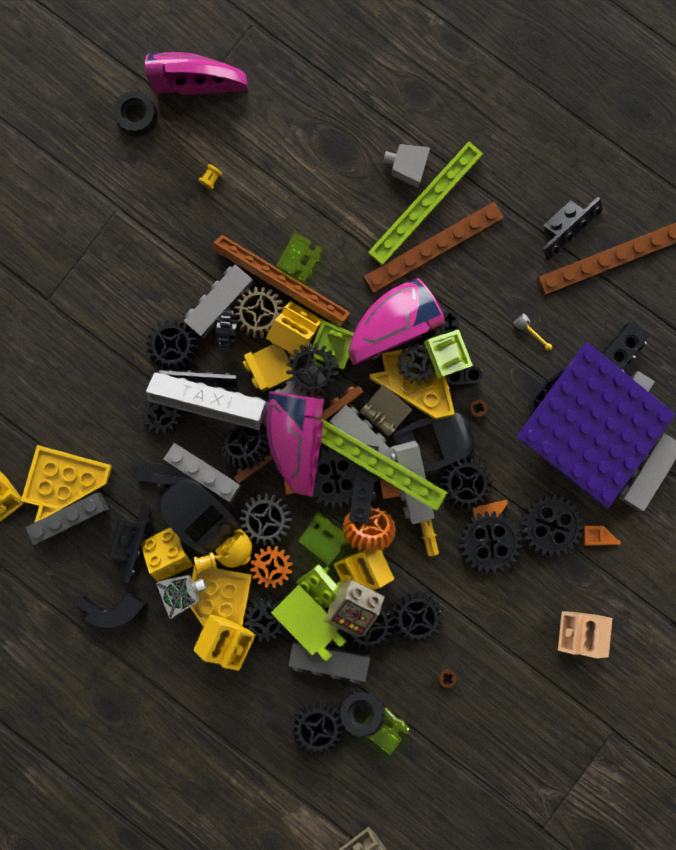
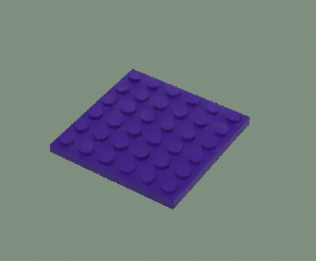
(596, 425)

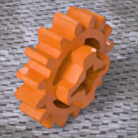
(263, 565)

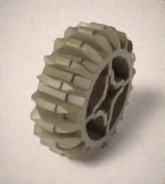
(251, 311)

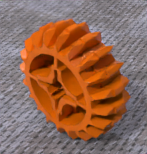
(370, 536)

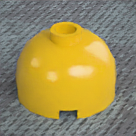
(234, 550)

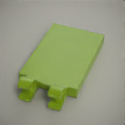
(307, 623)

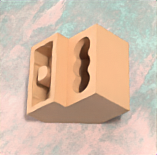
(585, 634)

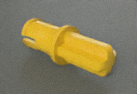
(429, 538)

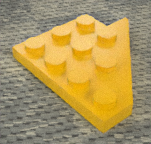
(430, 397)
(61, 480)
(225, 595)

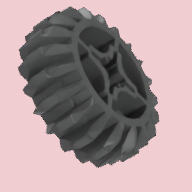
(271, 503)

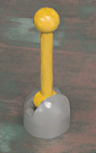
(523, 323)

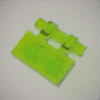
(294, 254)
(319, 544)
(386, 737)

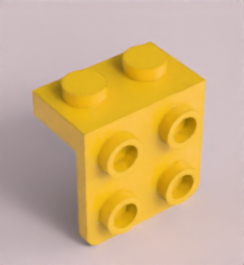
(268, 367)

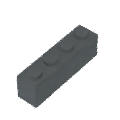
(67, 518)
(339, 665)

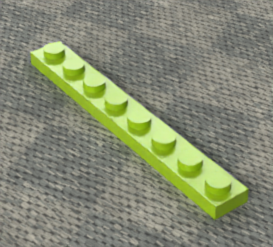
(425, 203)
(382, 466)

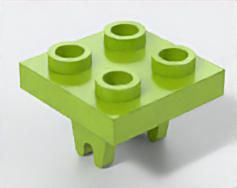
(334, 339)
(448, 353)
(319, 586)

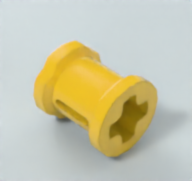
(210, 171)
(205, 563)

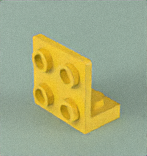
(165, 555)

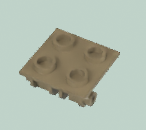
(386, 410)

